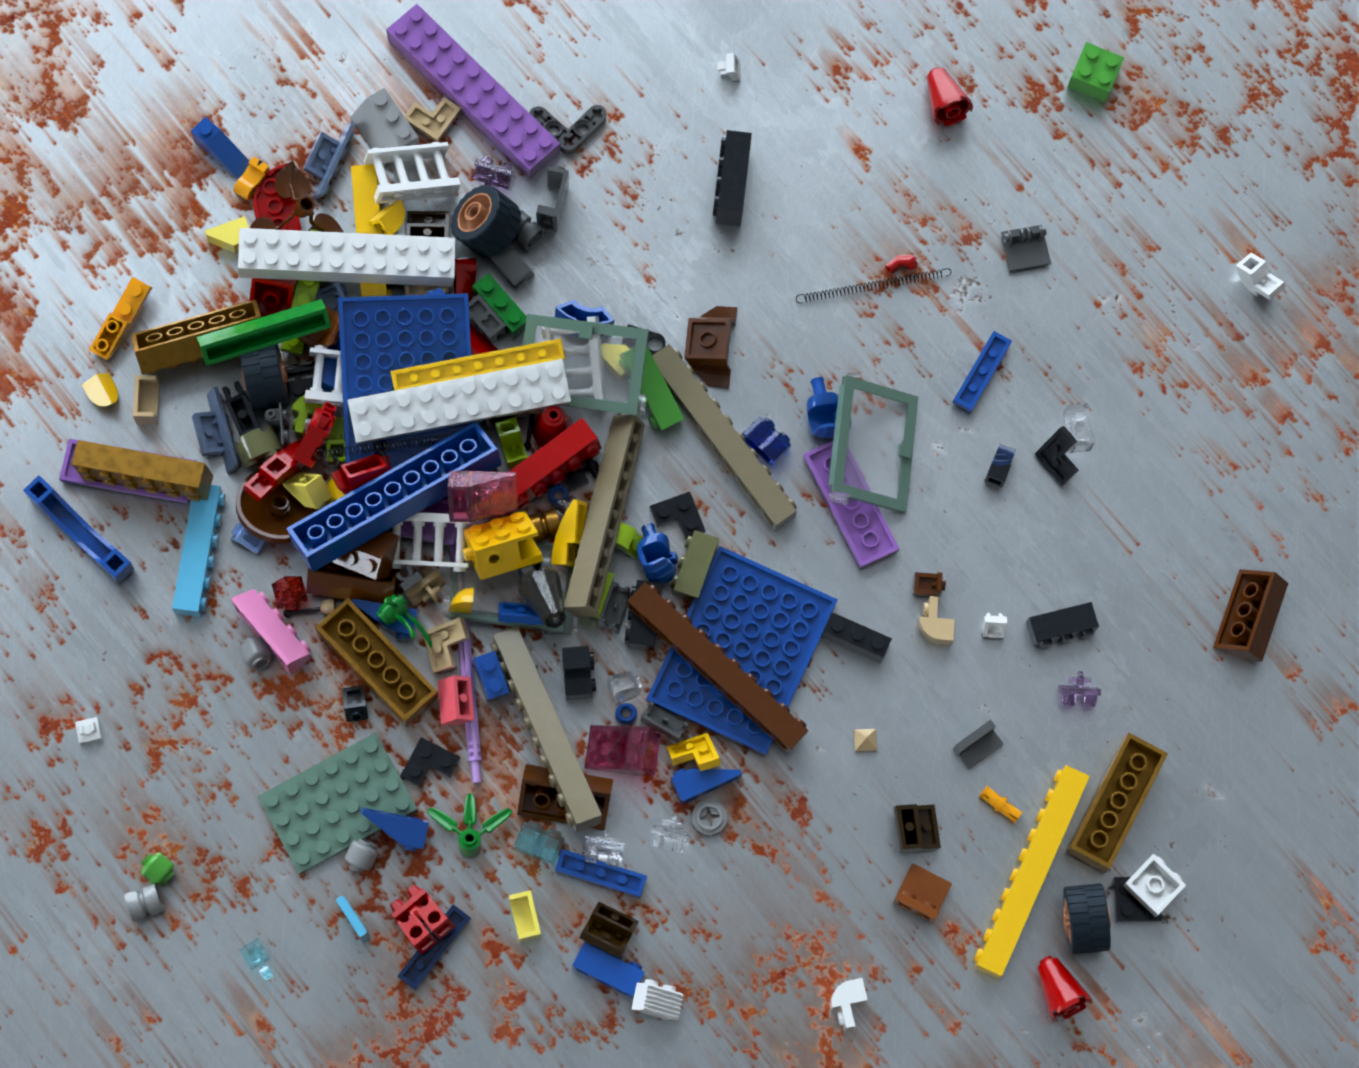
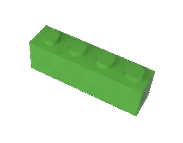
(660, 401)

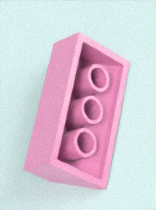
(268, 625)

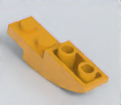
(122, 319)

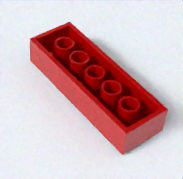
(553, 462)

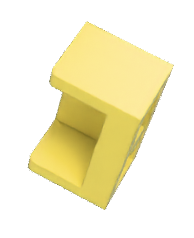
(525, 916)

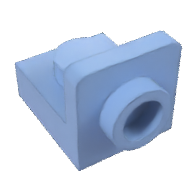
(246, 539)

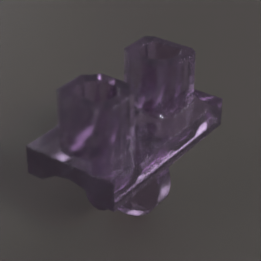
(492, 174)
(1069, 691)

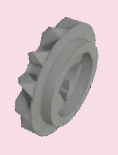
(716, 809)

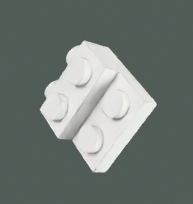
(1154, 885)

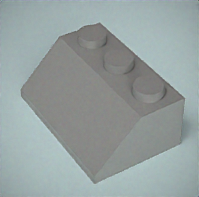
(383, 123)

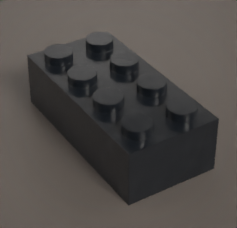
(732, 178)

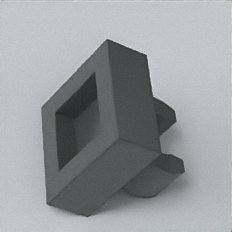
(410, 580)

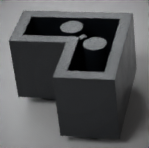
(577, 674)

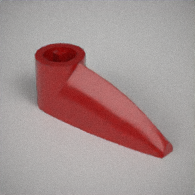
(464, 276)

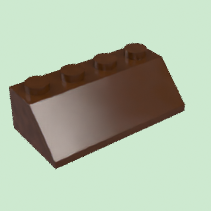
(373, 557)
(344, 583)
(1251, 614)
(541, 802)

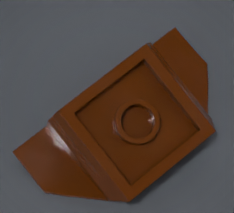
(709, 345)

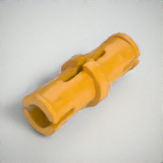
(1000, 804)

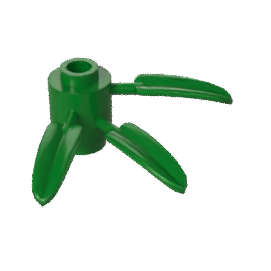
(394, 609)
(469, 848)

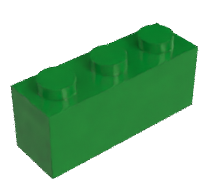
(501, 305)

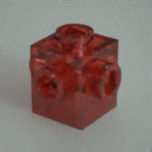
(289, 592)

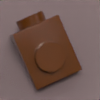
(929, 584)

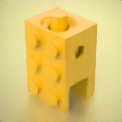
(501, 545)

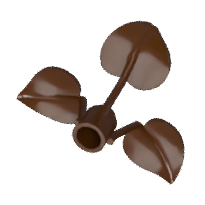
(294, 185)

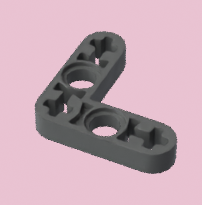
(566, 134)

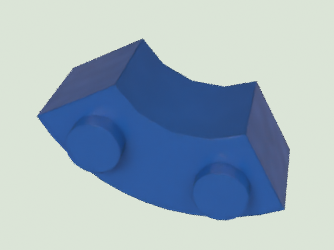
(575, 311)

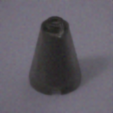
(544, 595)

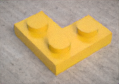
(695, 748)

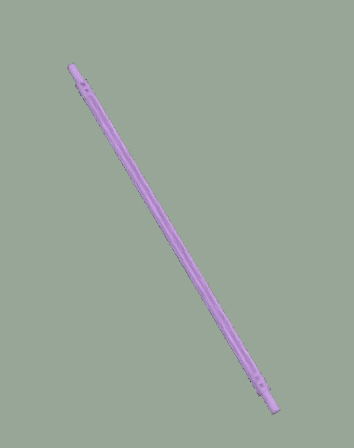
(466, 669)

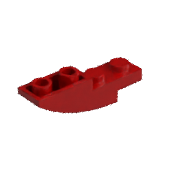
(274, 472)

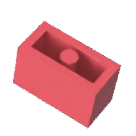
(455, 700)

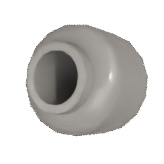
(256, 652)
(361, 855)

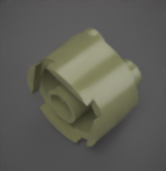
(257, 447)

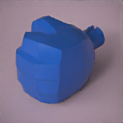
(822, 410)
(655, 556)

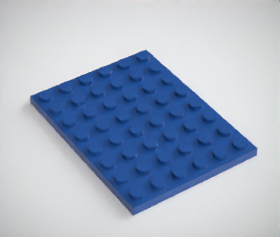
(392, 335)
(761, 623)

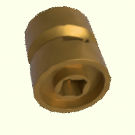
(546, 524)

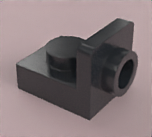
(355, 703)

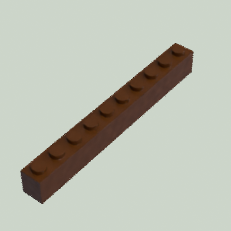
(717, 667)

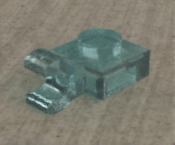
(255, 956)

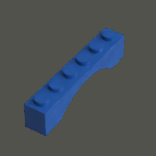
(74, 526)

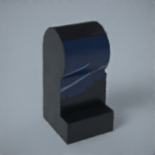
(1000, 465)

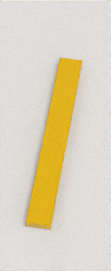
(477, 364)

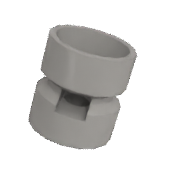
(144, 902)

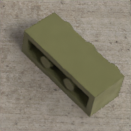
(694, 565)

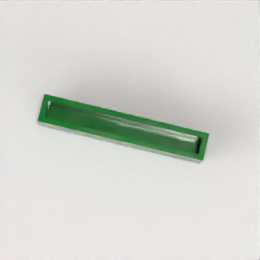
(263, 332)

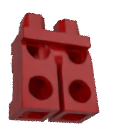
(315, 434)
(415, 912)

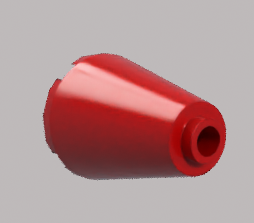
(947, 99)
(550, 424)
(1061, 990)

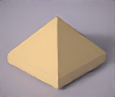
(865, 740)

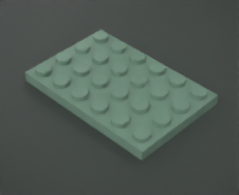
(321, 806)

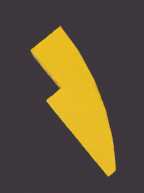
(569, 535)

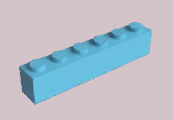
(197, 554)

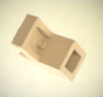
(934, 629)

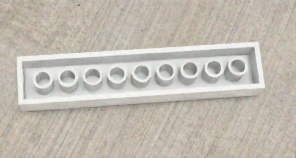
(346, 257)
(459, 401)

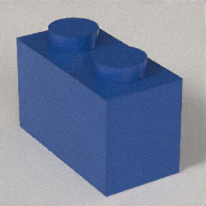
(490, 676)

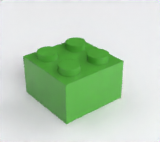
(1095, 72)

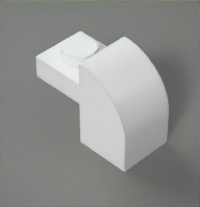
(1256, 277)
(845, 996)

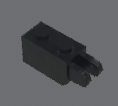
(240, 410)

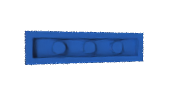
(982, 371)
(601, 874)

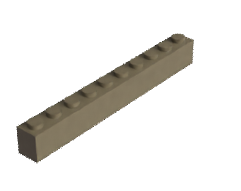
(724, 439)
(604, 516)
(546, 729)

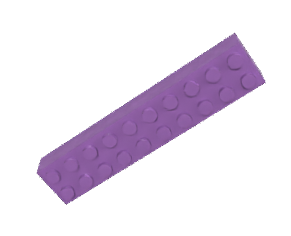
(474, 90)

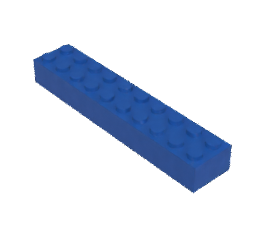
(391, 497)

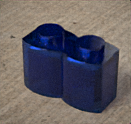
(767, 440)

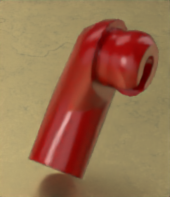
(902, 260)

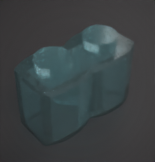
(539, 842)

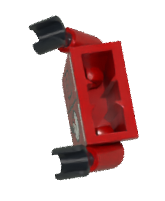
(360, 471)

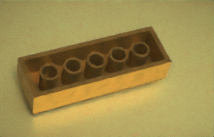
(177, 341)
(142, 470)
(377, 662)
(1117, 802)

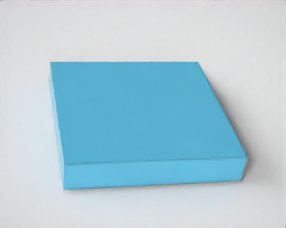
(353, 919)

